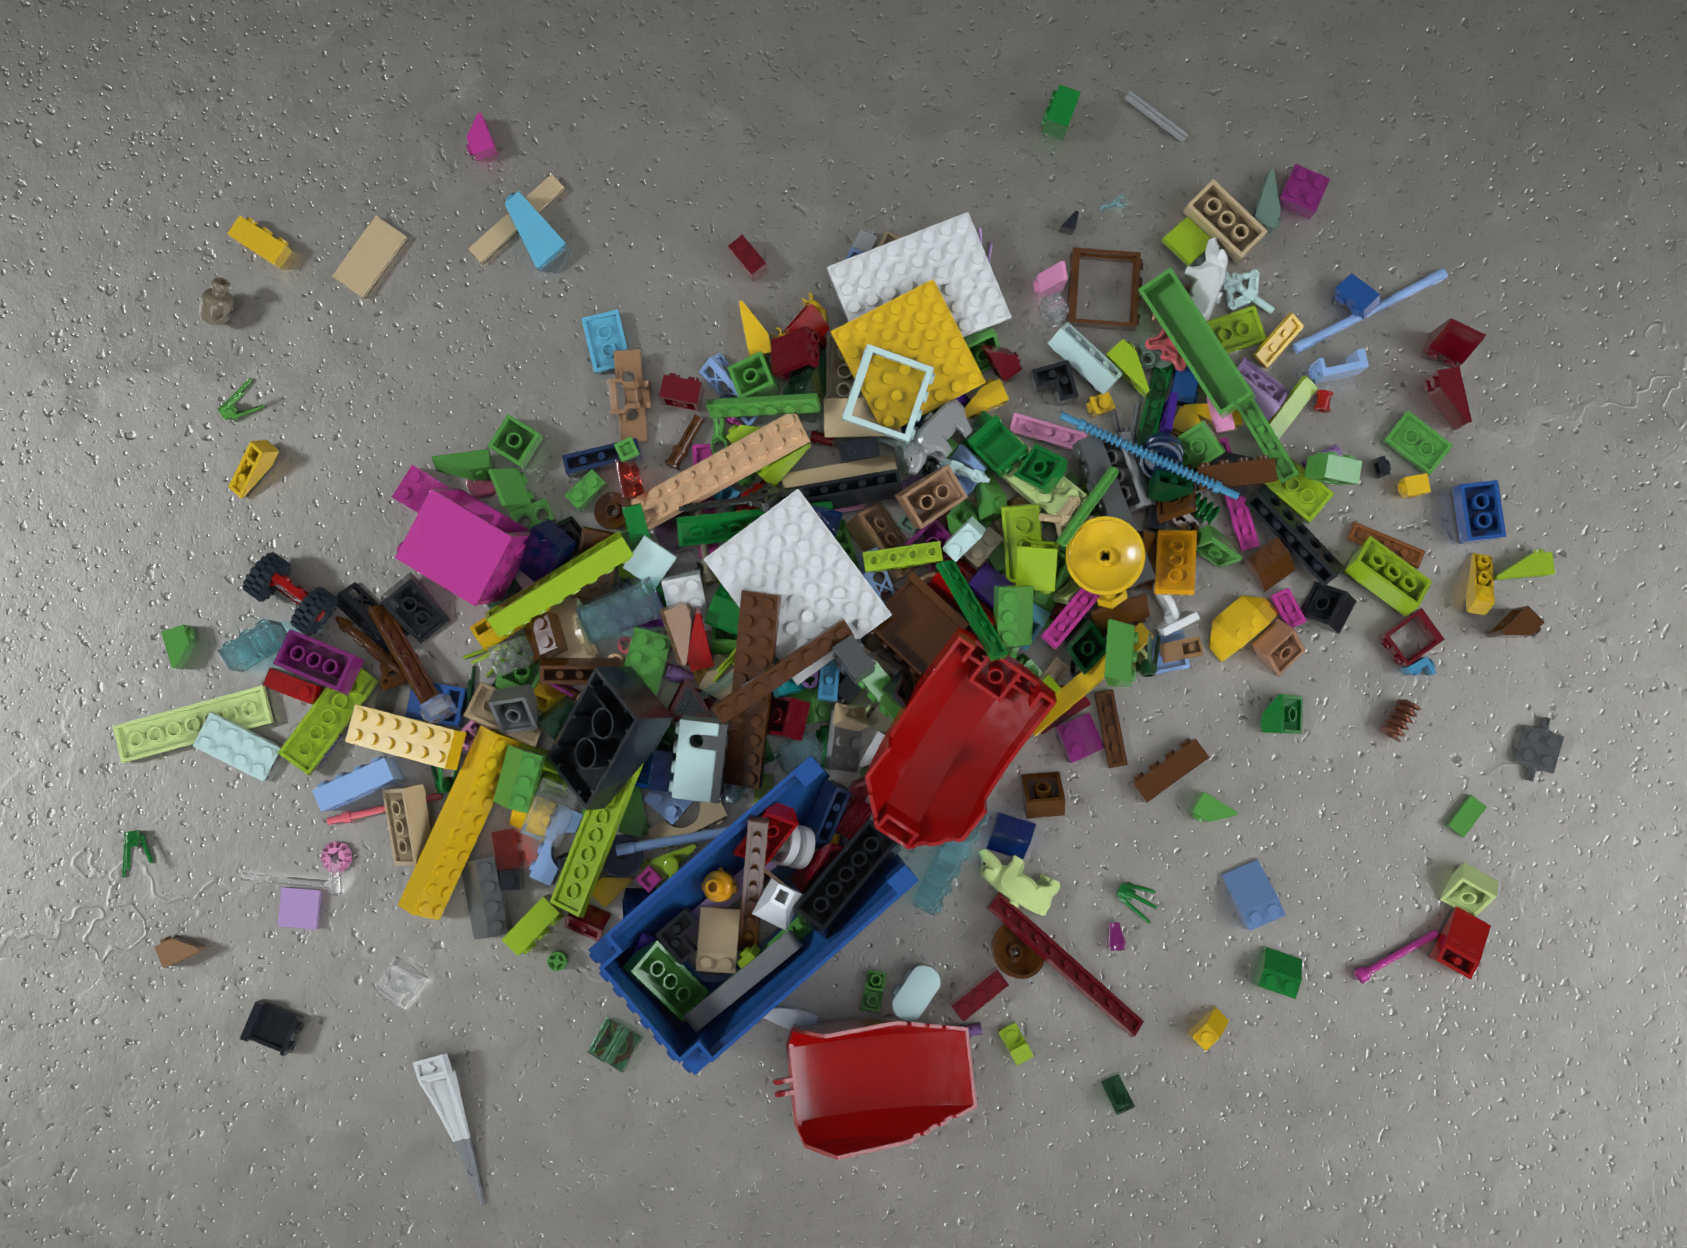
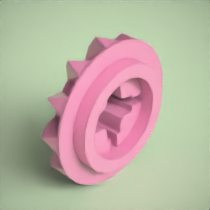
(344, 854)

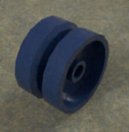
(1165, 445)
(626, 866)

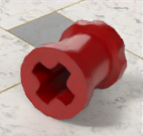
(1323, 401)

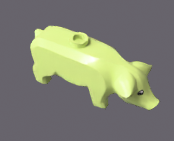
(1016, 886)

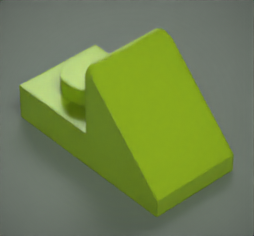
(1015, 1043)

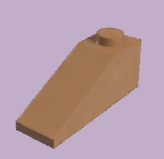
(678, 627)

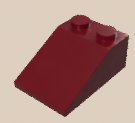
(1452, 343)
(1448, 394)

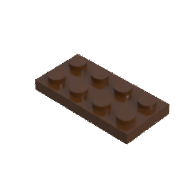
(604, 583)

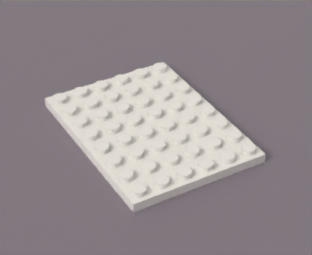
(942, 252)
(801, 560)

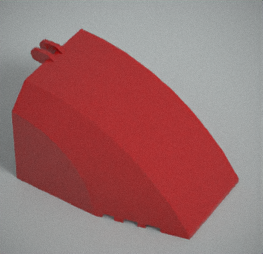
(875, 1083)

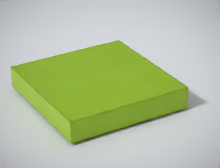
(1187, 241)

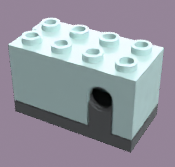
(697, 765)

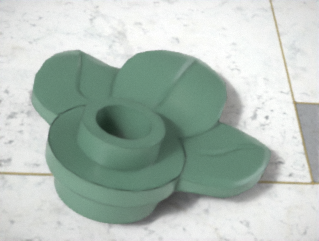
(1154, 355)

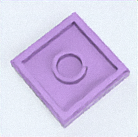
(299, 908)

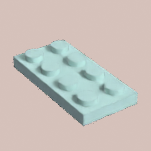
(237, 746)

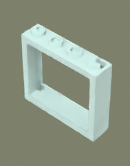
(859, 378)

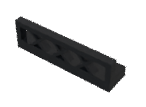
(359, 615)

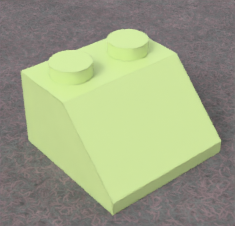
(1470, 889)

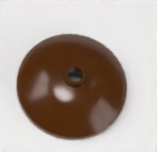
(1025, 960)

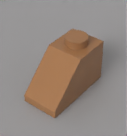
(1181, 649)
(176, 950)

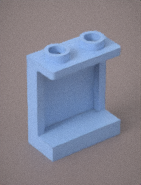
(1355, 365)

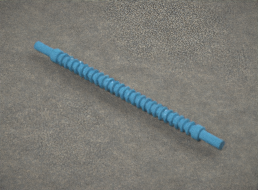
(1216, 486)

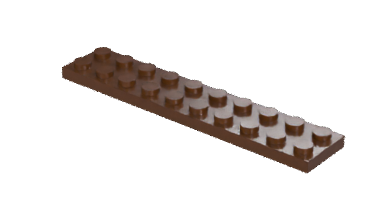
(753, 655)

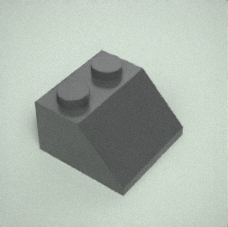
(515, 709)

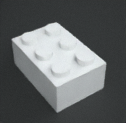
(688, 589)

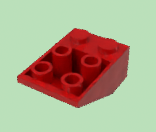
(1461, 943)

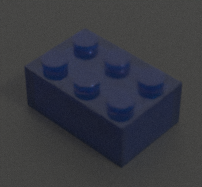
(546, 550)

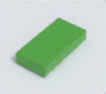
(1466, 816)

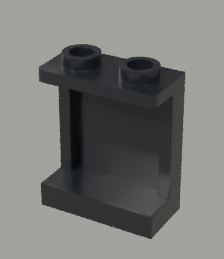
(273, 1027)

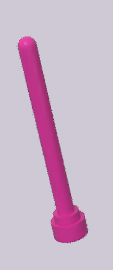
(1364, 973)

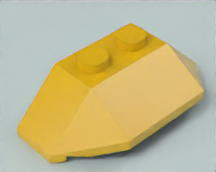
(1239, 624)

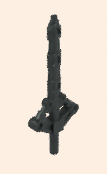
(763, 498)

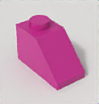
(480, 139)

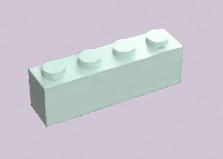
(1085, 358)

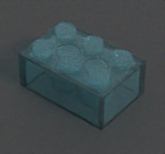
(253, 645)

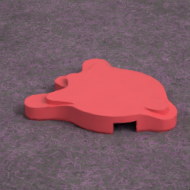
(1169, 351)

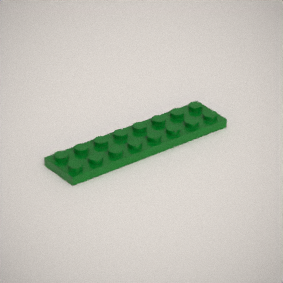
(719, 526)

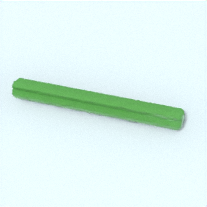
(1087, 507)

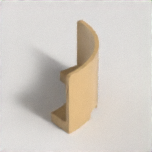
(574, 632)

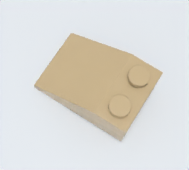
(718, 939)

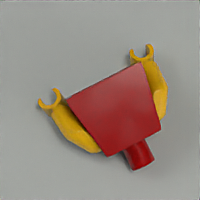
(813, 316)

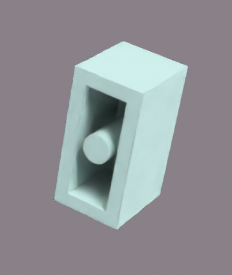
(964, 538)

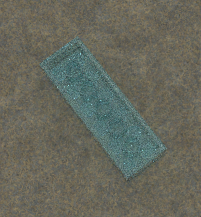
(943, 871)

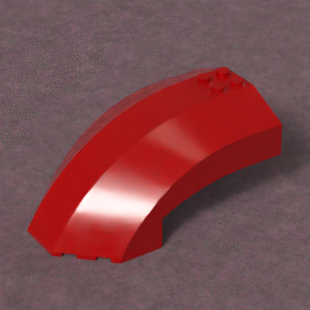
(953, 743)

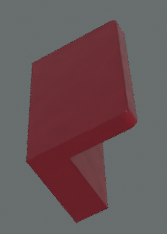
(592, 923)

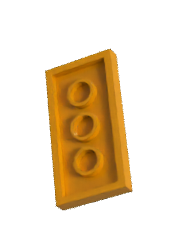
(1176, 562)

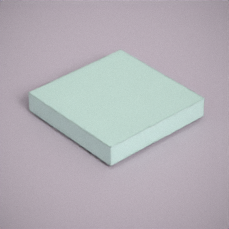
(650, 561)

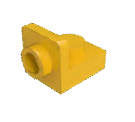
(1100, 404)
(1112, 601)

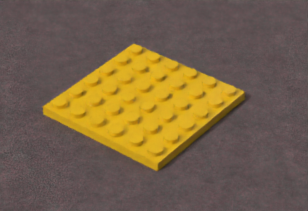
(917, 328)

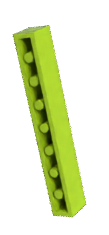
(559, 584)

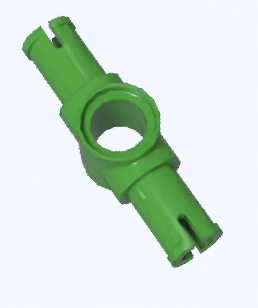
(719, 434)

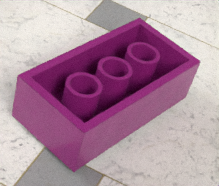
(318, 662)

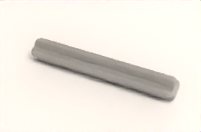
(1157, 116)

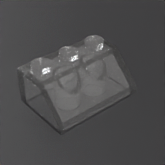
(550, 813)

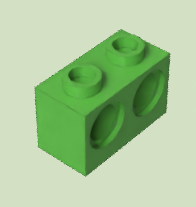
(532, 511)

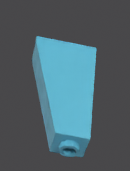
(534, 231)

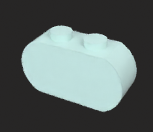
(915, 991)

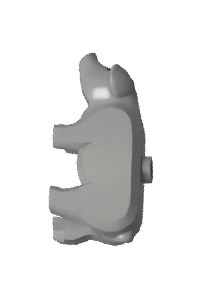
(934, 433)

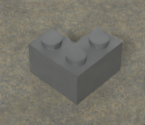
(853, 660)

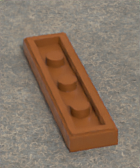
(1411, 554)

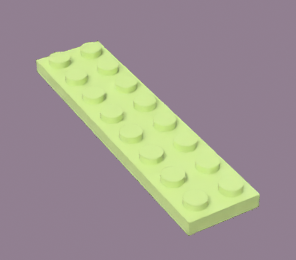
(182, 725)

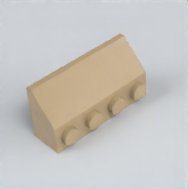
(407, 821)

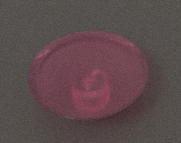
(481, 489)

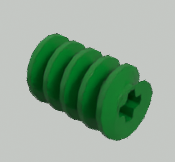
(1205, 510)

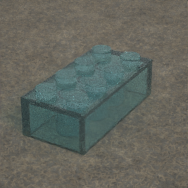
(620, 610)

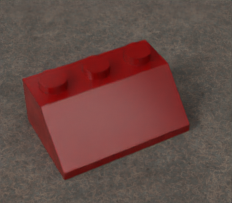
(781, 825)

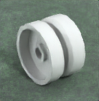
(797, 849)

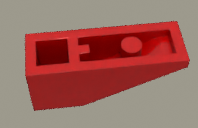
(699, 649)
(293, 686)

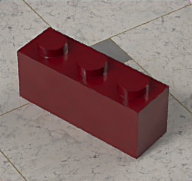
(979, 994)

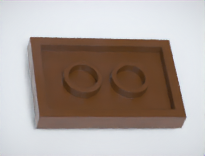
(1177, 507)

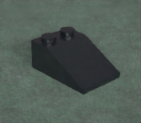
(414, 607)

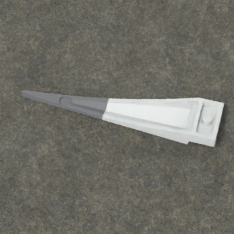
(444, 1093)

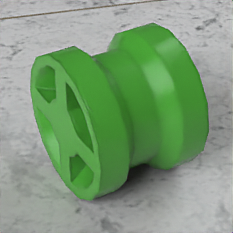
(555, 962)

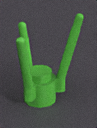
(229, 408)

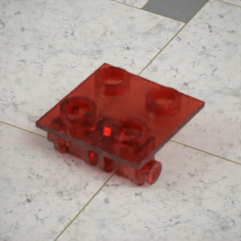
(629, 479)

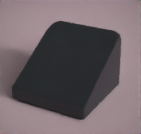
(1069, 225)

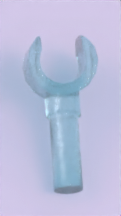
(1116, 203)

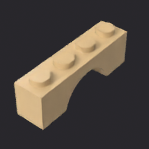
(708, 814)

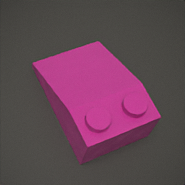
(415, 488)

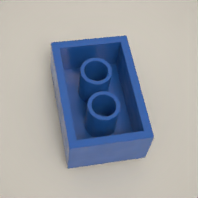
(1478, 512)

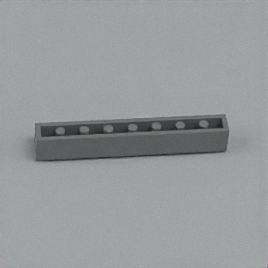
(1093, 465)

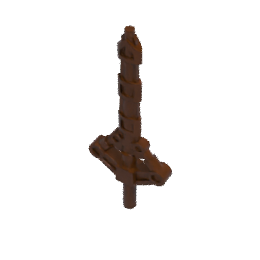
(387, 661)

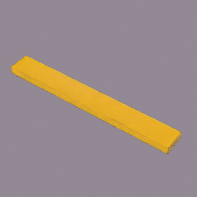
(1083, 684)

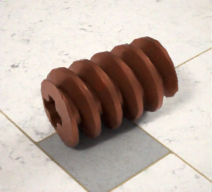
(1399, 719)

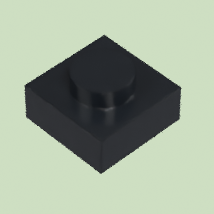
(1381, 467)

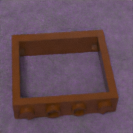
(1136, 283)

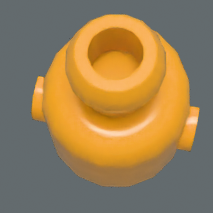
(719, 885)

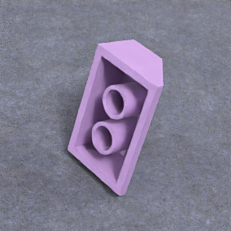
(1268, 391)

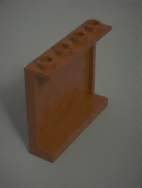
(918, 625)

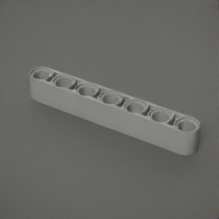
(743, 980)

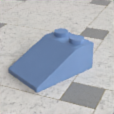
(1253, 895)

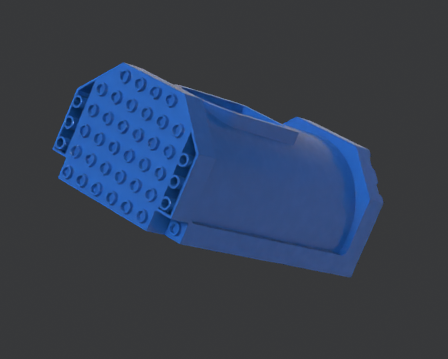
(684, 889)

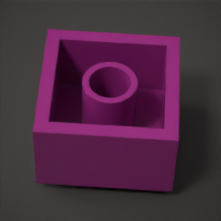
(1303, 191)

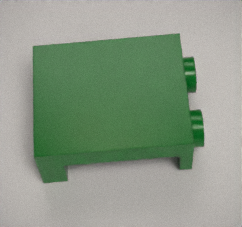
(998, 446)

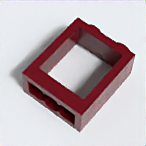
(1427, 628)

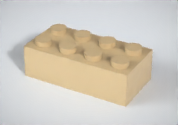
(1226, 220)

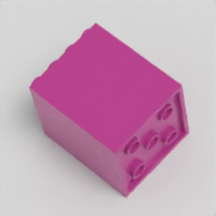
(464, 546)

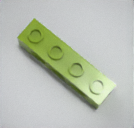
(902, 557)

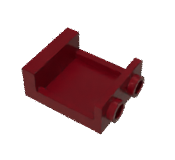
(794, 351)

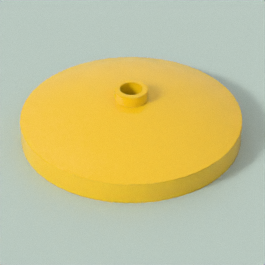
(1094, 540)

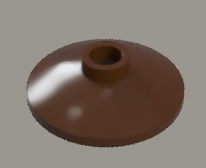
(604, 508)

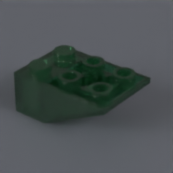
(809, 379)

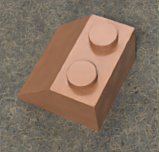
(1278, 647)

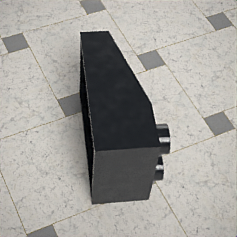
(608, 735)

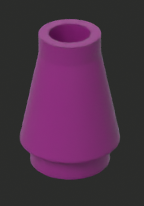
(1116, 938)

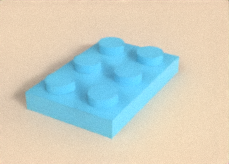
(603, 336)

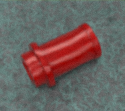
(818, 437)

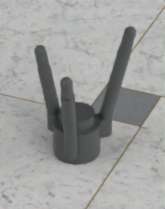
(1135, 417)

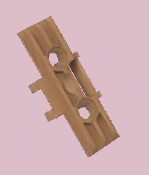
(636, 394)

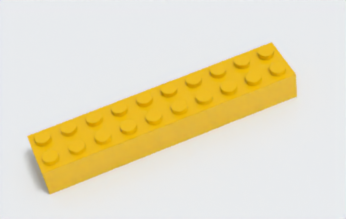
(457, 826)

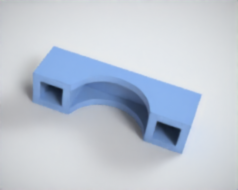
(546, 867)

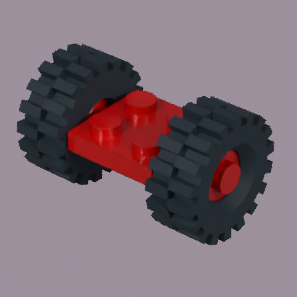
(272, 575)

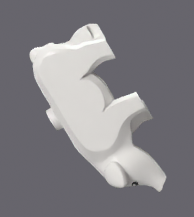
(1208, 278)

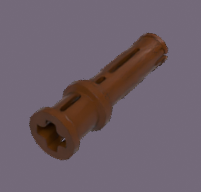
(680, 450)

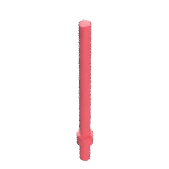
(348, 816)

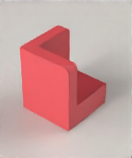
(859, 788)

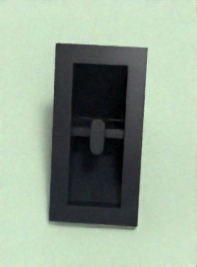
(899, 688)

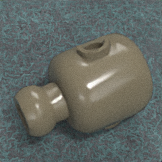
(216, 303)

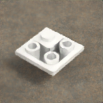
(777, 904)

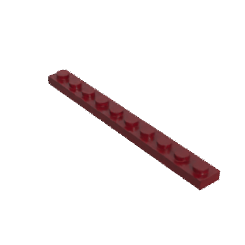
(1065, 964)

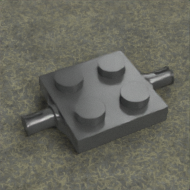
(1538, 749)

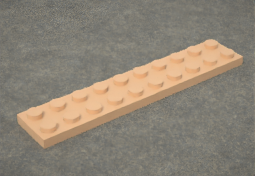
(722, 469)

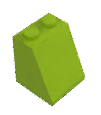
(1037, 564)

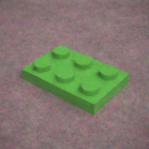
(1417, 443)
(1200, 445)

